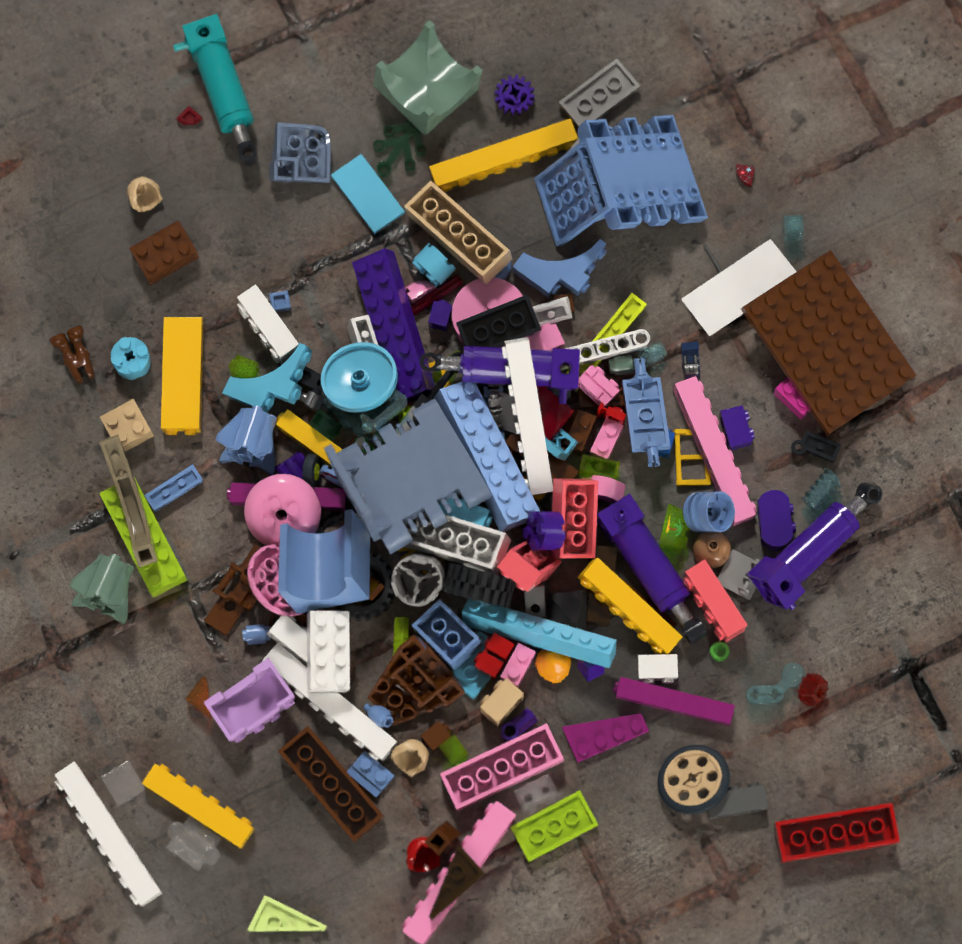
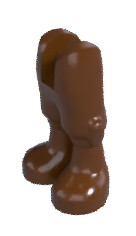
(71, 360)

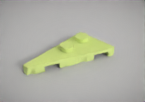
(279, 917)

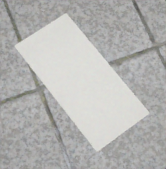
(725, 294)

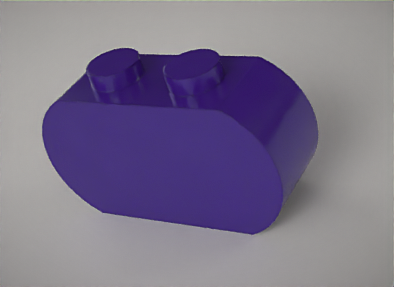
(775, 519)

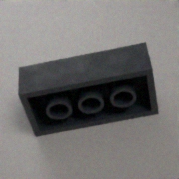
(502, 323)

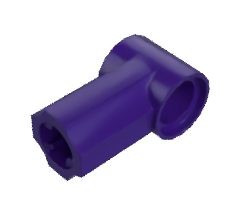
(519, 724)

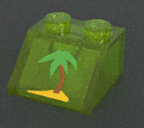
(673, 530)

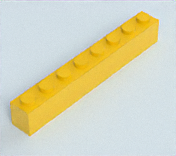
(503, 155)

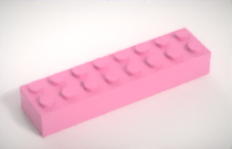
(479, 847)

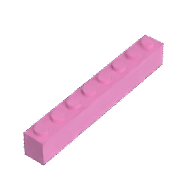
(713, 447)

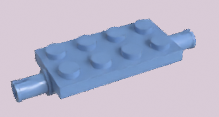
(646, 413)

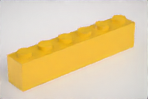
(630, 607)
(198, 806)

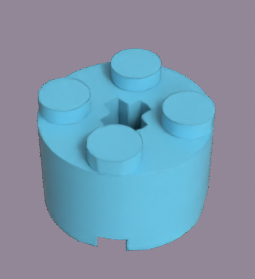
(434, 264)
(125, 349)

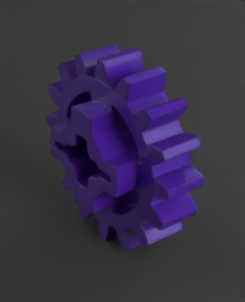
(521, 93)

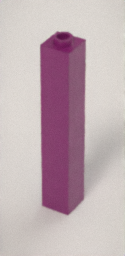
(330, 498)
(674, 701)

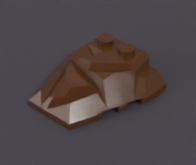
(415, 682)

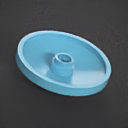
(359, 377)

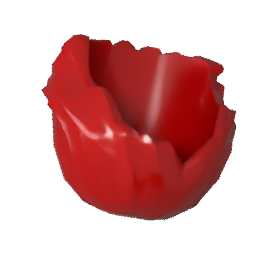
(421, 856)

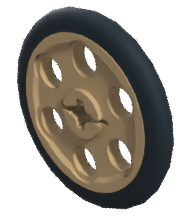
(694, 804)

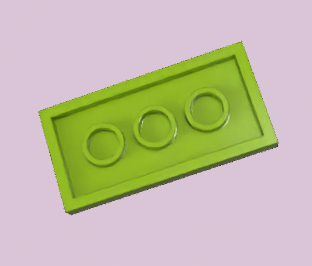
(554, 826)

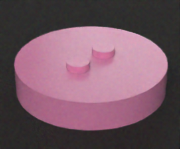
(478, 297)

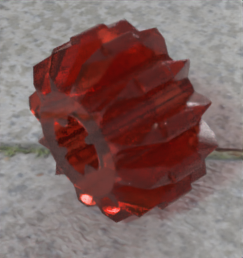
(812, 689)

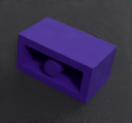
(736, 427)

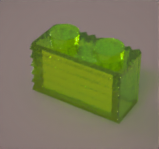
(597, 466)

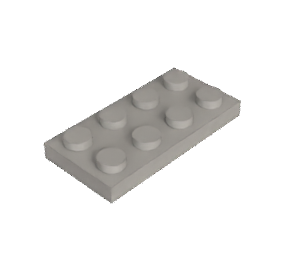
(599, 93)

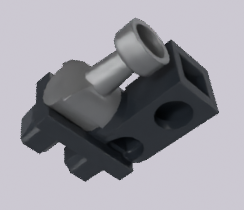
(314, 398)

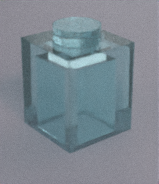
(792, 227)

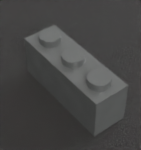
(740, 801)

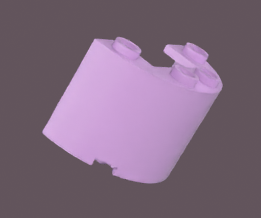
(251, 702)

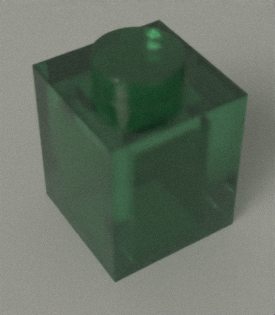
(325, 425)

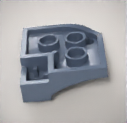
(299, 154)

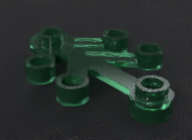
(400, 144)

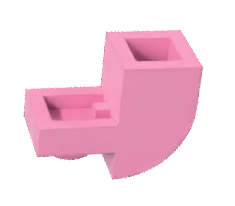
(608, 488)

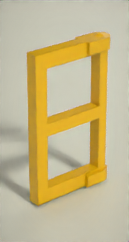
(678, 457)

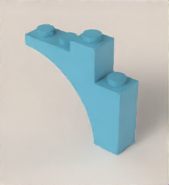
(278, 383)

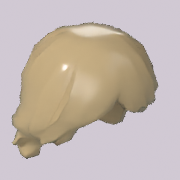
(143, 194)
(410, 756)

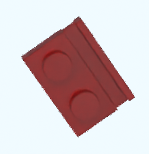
(615, 414)

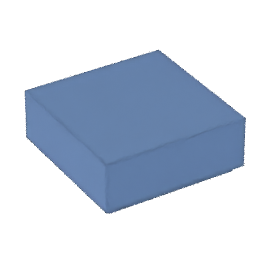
(280, 301)

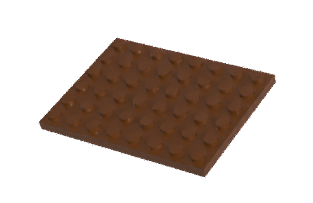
(828, 342)

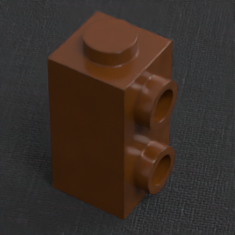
(443, 838)

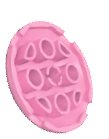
(283, 493)
(263, 580)

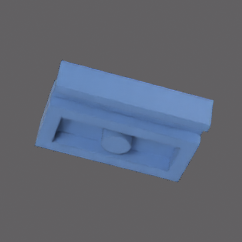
(370, 774)

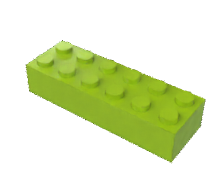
(159, 575)

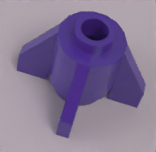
(292, 465)

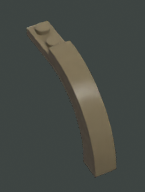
(131, 501)

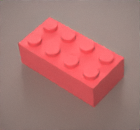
(578, 505)
(528, 566)
(714, 601)

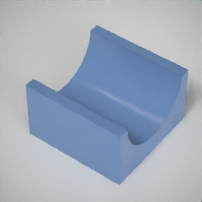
(324, 567)

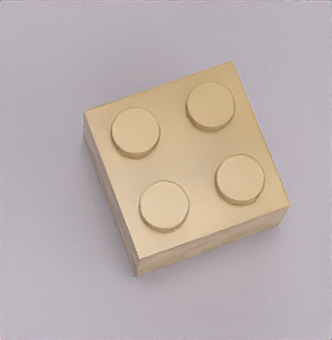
(128, 424)
(501, 702)

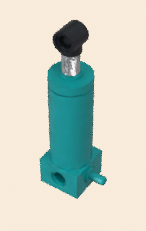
(212, 56)

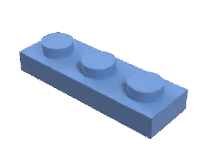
(174, 488)

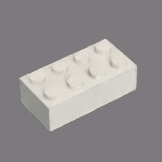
(267, 323)
(328, 651)

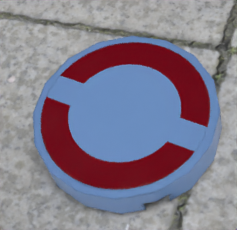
(329, 476)

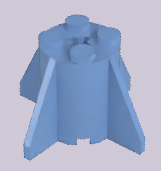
(249, 439)

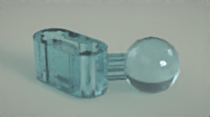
(791, 677)

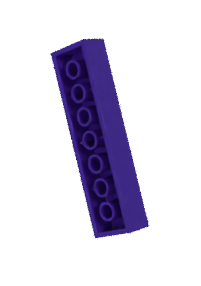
(393, 320)

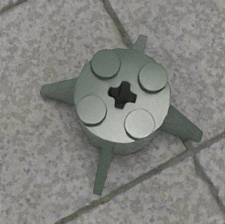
(104, 587)

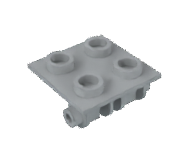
(501, 410)
(734, 574)

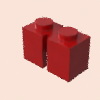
(498, 647)

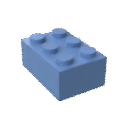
(447, 634)

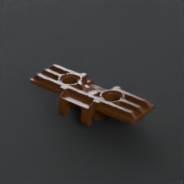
(242, 596)

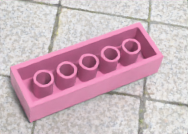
(502, 767)

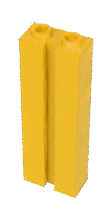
(182, 375)

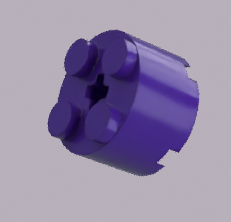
(544, 530)

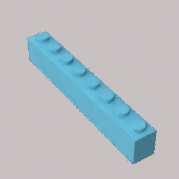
(539, 632)

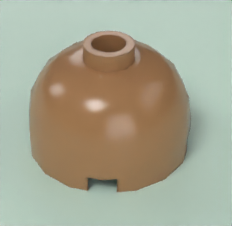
(714, 557)

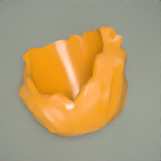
(552, 665)

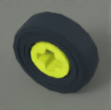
(311, 469)

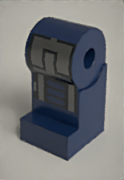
(690, 359)

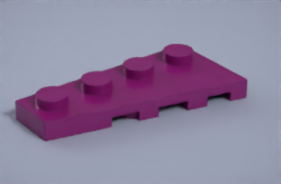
(601, 735)

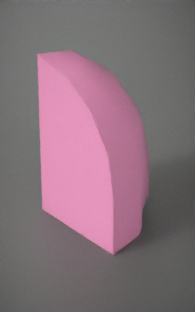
(419, 289)

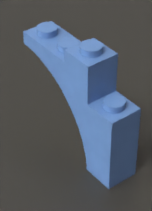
(570, 273)

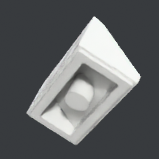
(553, 311)

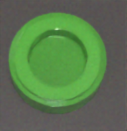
(719, 651)

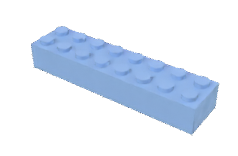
(489, 452)

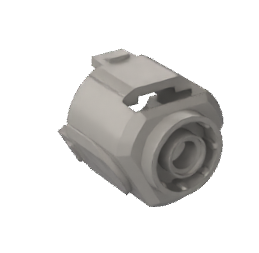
(419, 591)

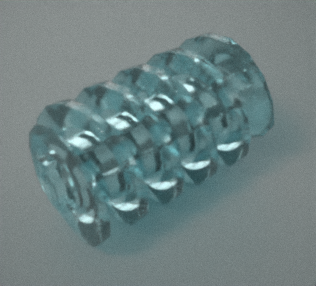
(821, 490)

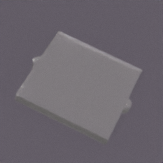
(123, 783)

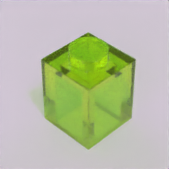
(243, 367)
(454, 751)

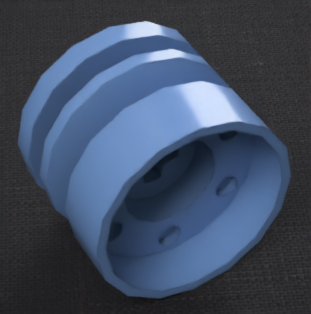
(709, 511)

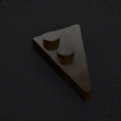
(459, 878)

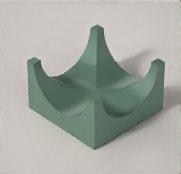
(426, 81)

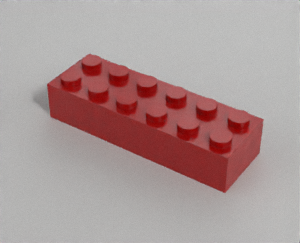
(836, 833)

